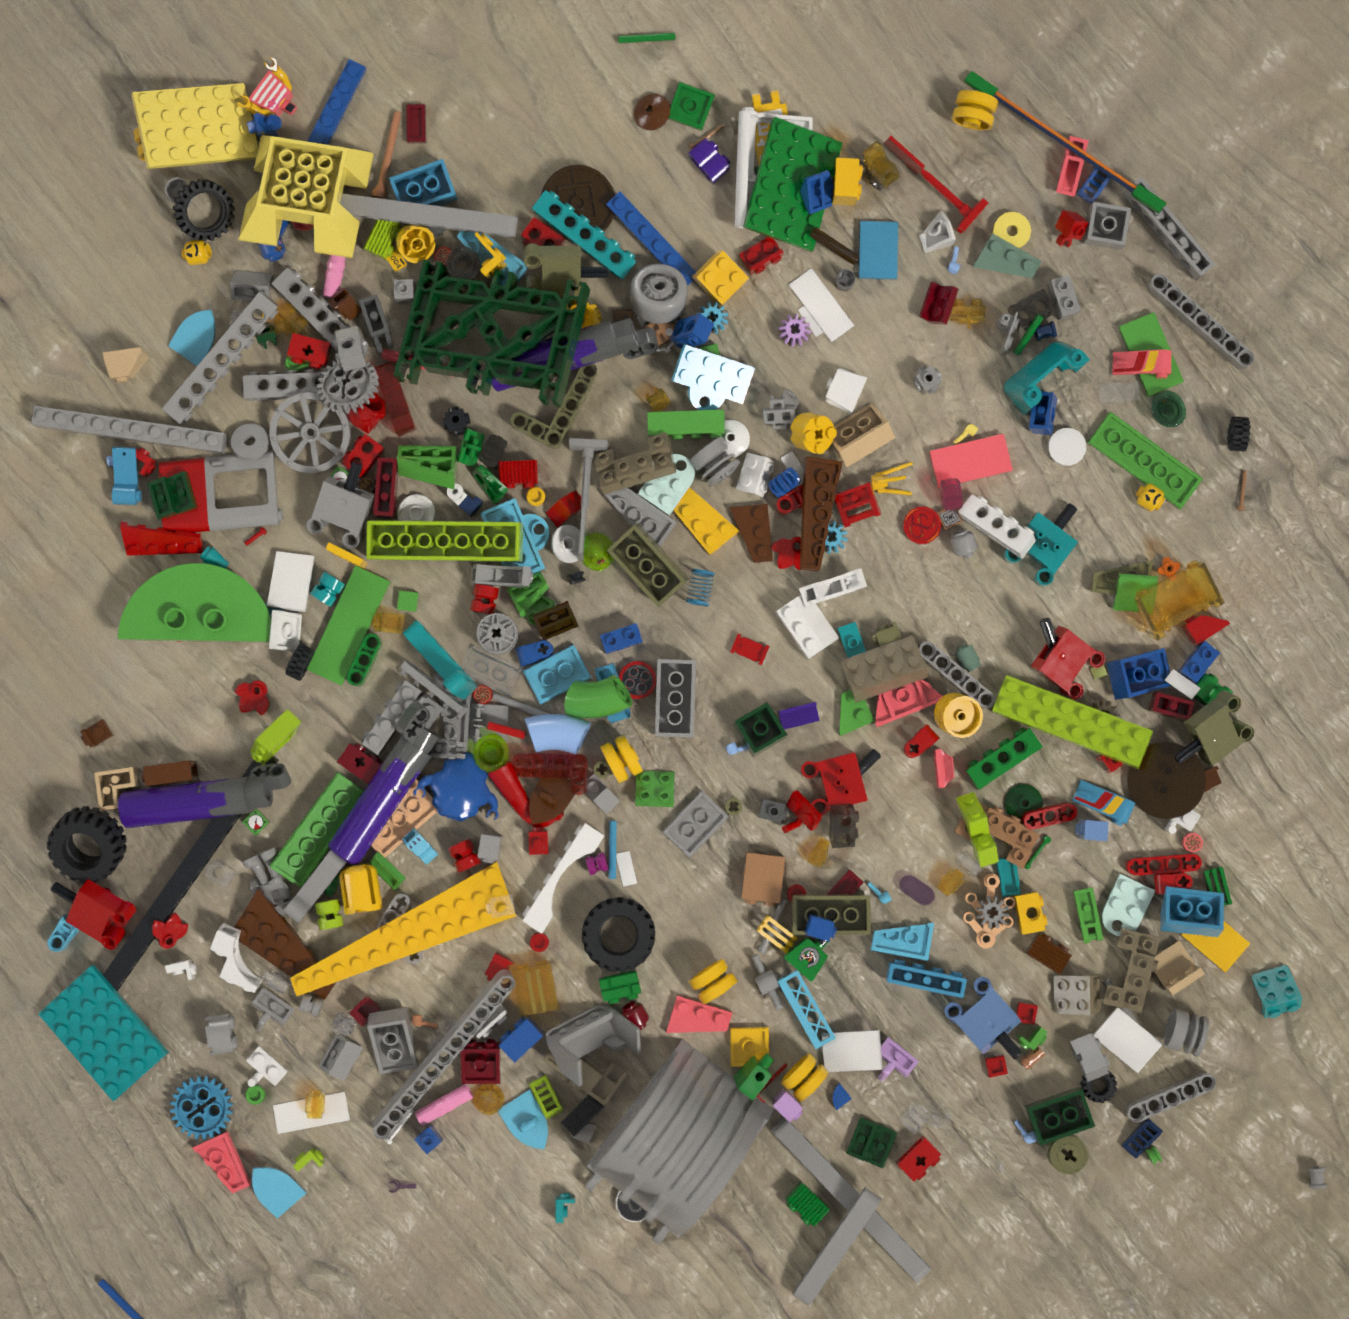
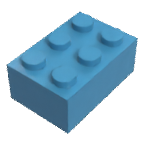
(425, 185)

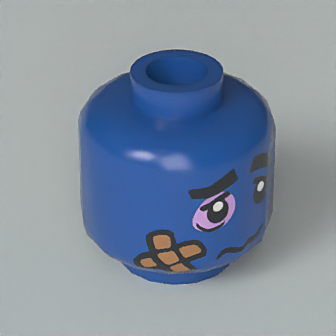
(273, 253)

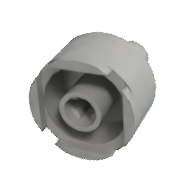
(220, 1034)

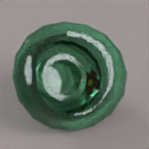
(1168, 409)

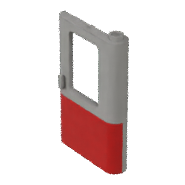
(207, 516)

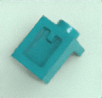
(561, 1210)

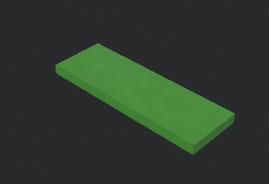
(1144, 460)
(348, 625)
(311, 837)

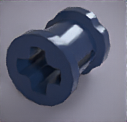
(1045, 331)

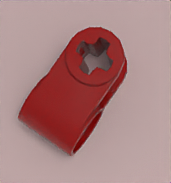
(794, 499)
(922, 740)
(1171, 880)

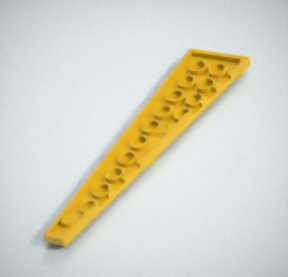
(436, 921)

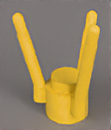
(880, 481)

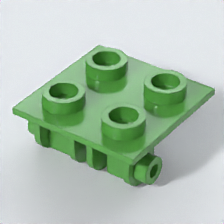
(655, 789)

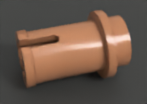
(1030, 1059)

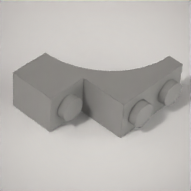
(501, 576)

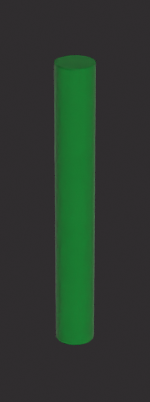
(646, 37)

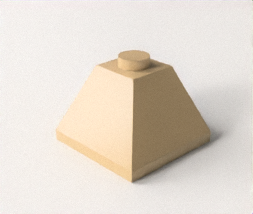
(124, 363)

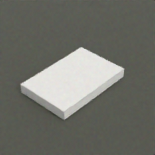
(290, 581)
(1127, 1039)
(853, 1051)

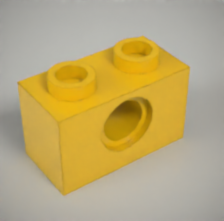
(1026, 924)

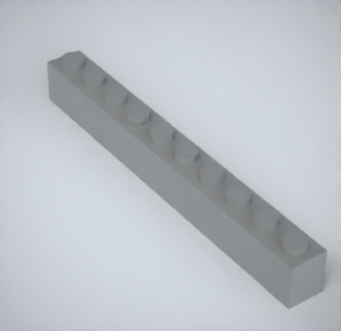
(129, 430)

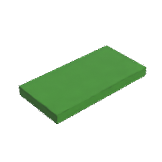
(1144, 335)

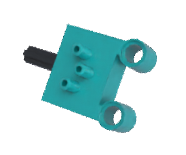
(1051, 543)

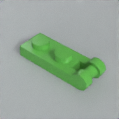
(1087, 914)

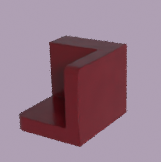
(362, 1010)

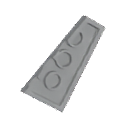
(640, 511)

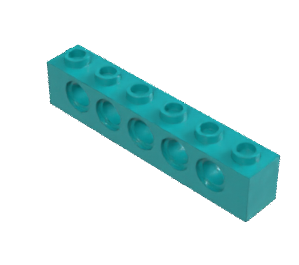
(550, 199)

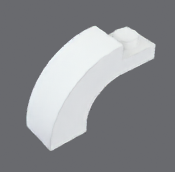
(833, 587)

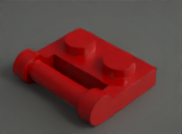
(856, 498)

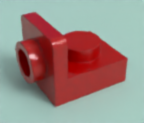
(538, 841)

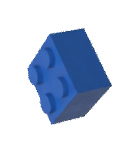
(521, 1039)

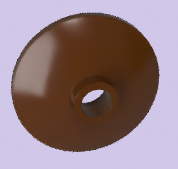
(657, 117)

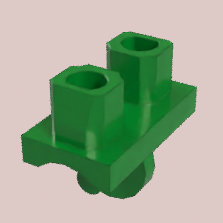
(470, 448)

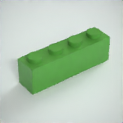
(687, 423)

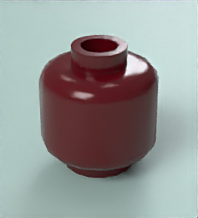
(636, 1014)

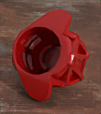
(368, 418)

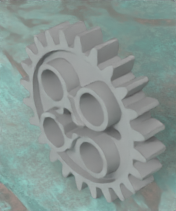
(347, 389)

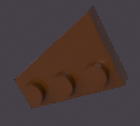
(755, 530)

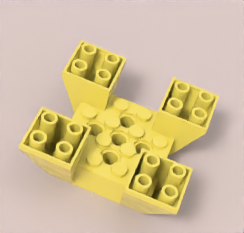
(320, 205)

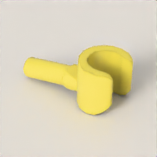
(970, 429)

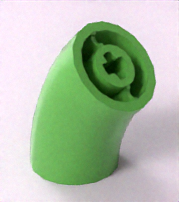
(597, 698)

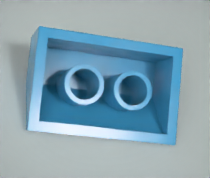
(1192, 912)

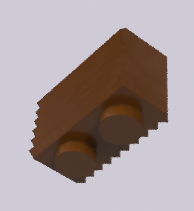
(1048, 953)

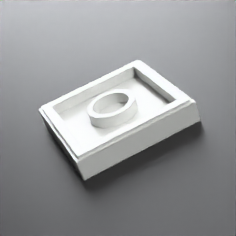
(285, 630)

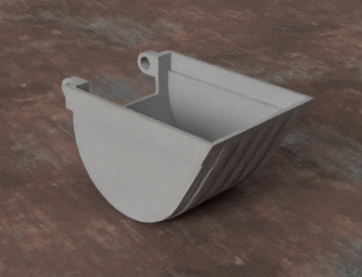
(679, 1141)

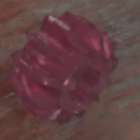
(951, 494)

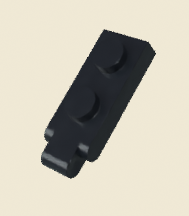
(581, 1115)

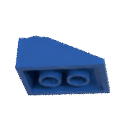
(1139, 674)

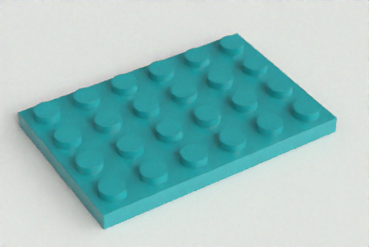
(103, 1033)

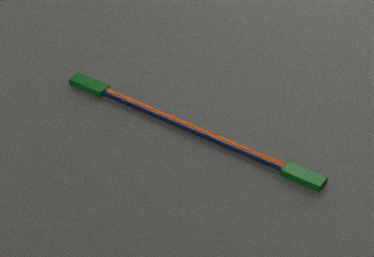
(1140, 193)

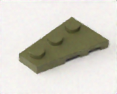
(1106, 580)

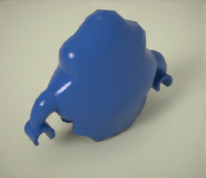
(459, 789)

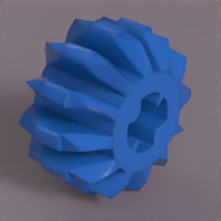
(784, 482)

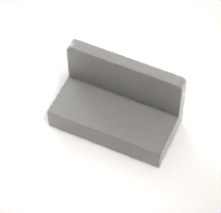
(248, 284)
(340, 1057)

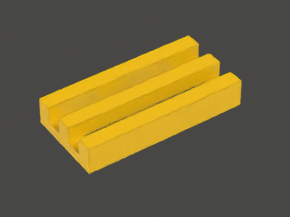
(788, 942)

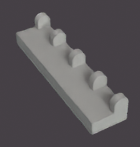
(434, 688)

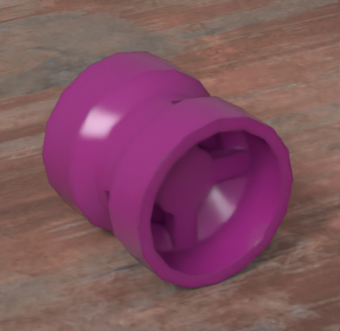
(601, 863)

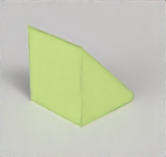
(1098, 672)

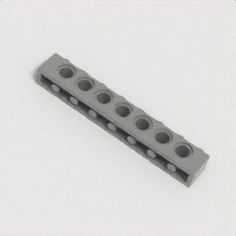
(173, 406)

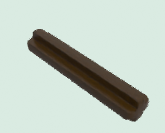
(834, 245)

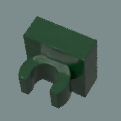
(267, 334)

